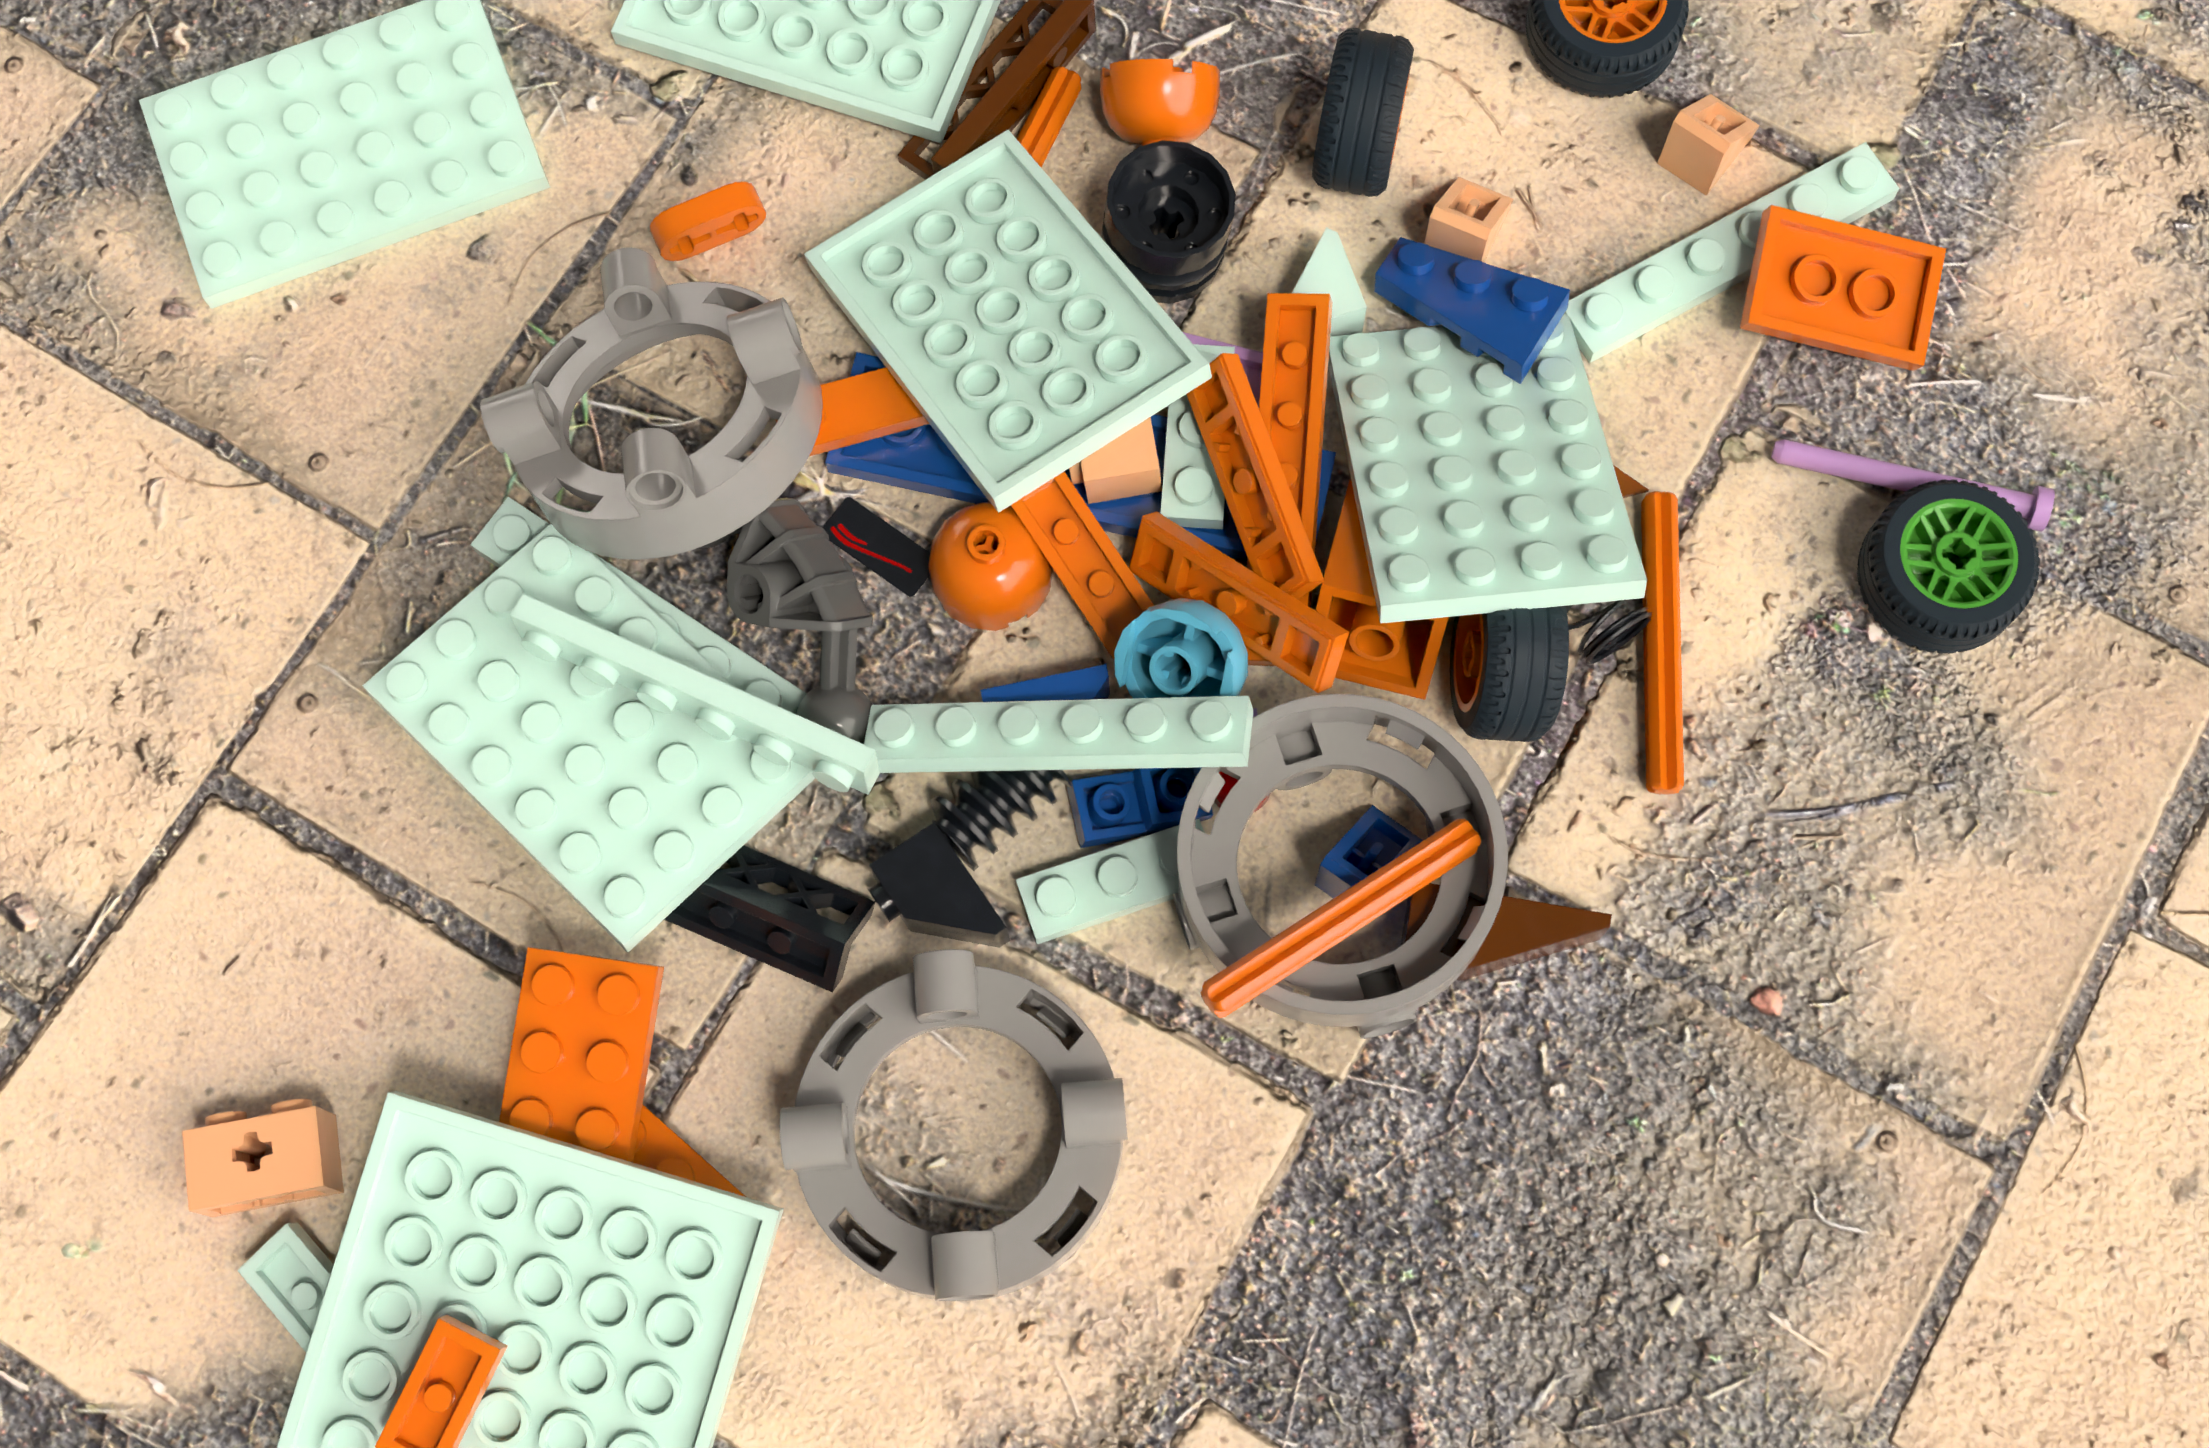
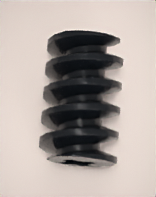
(990, 807)

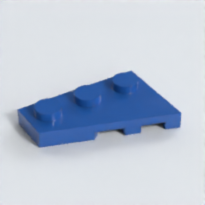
(1481, 303)

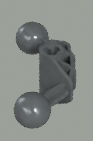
(795, 579)

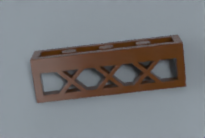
(1017, 88)

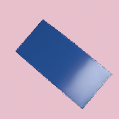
(1130, 804)

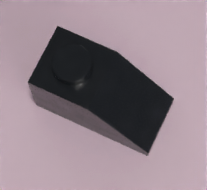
(935, 891)

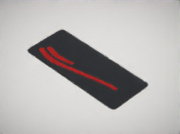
(878, 546)

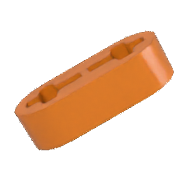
(707, 221)

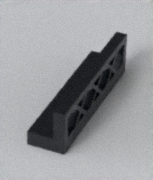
(779, 927)

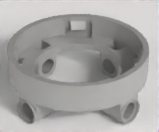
(664, 497)
(1294, 749)
(820, 1129)

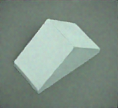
(1332, 274)

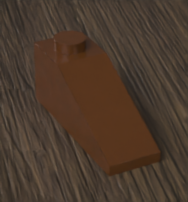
(1519, 932)

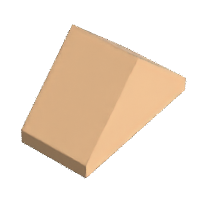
(1705, 142)
(1467, 220)

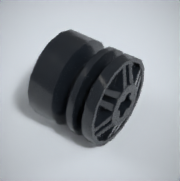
(1164, 195)

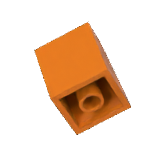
(1377, 655)

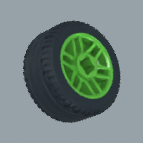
(1948, 566)

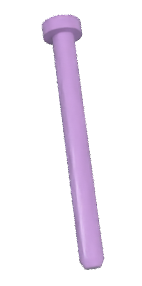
(2034, 507)

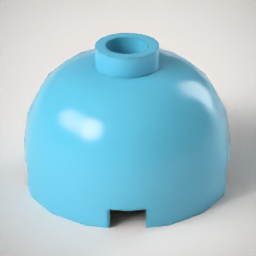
(1181, 652)

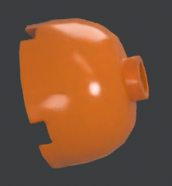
(1158, 101)
(988, 568)

